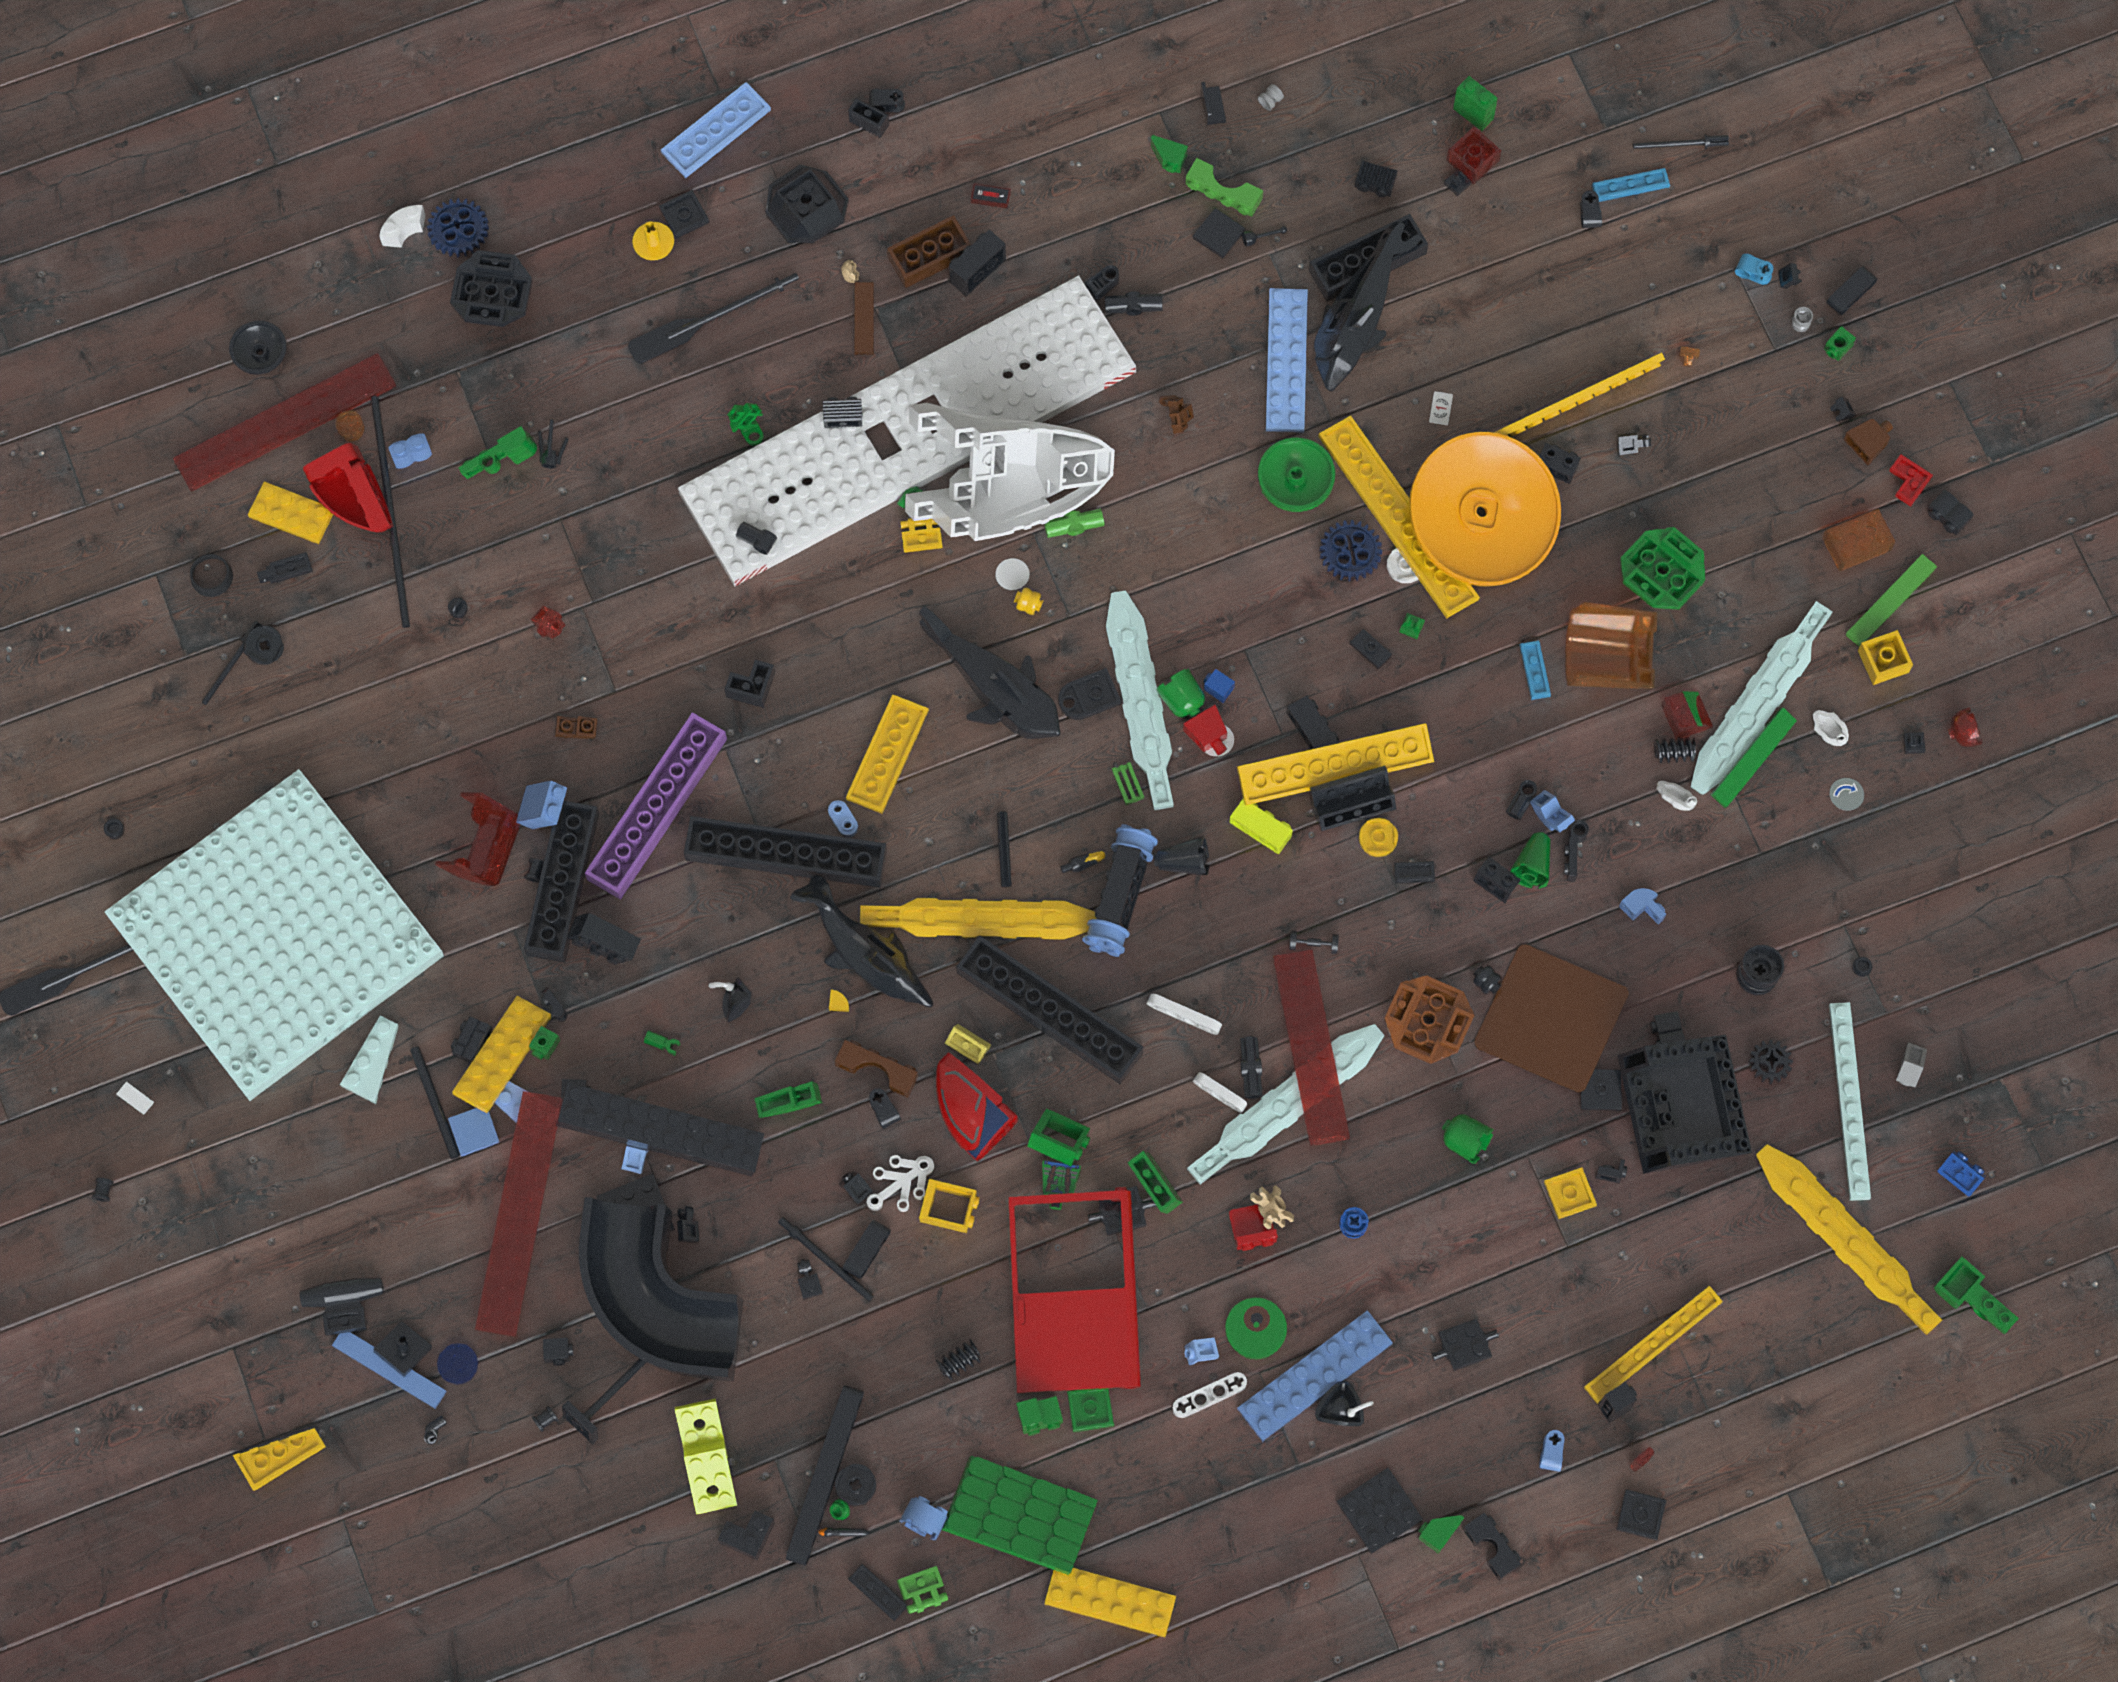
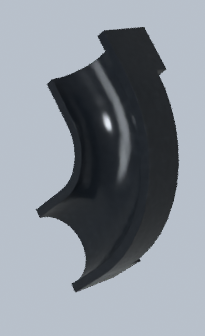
(642, 1303)

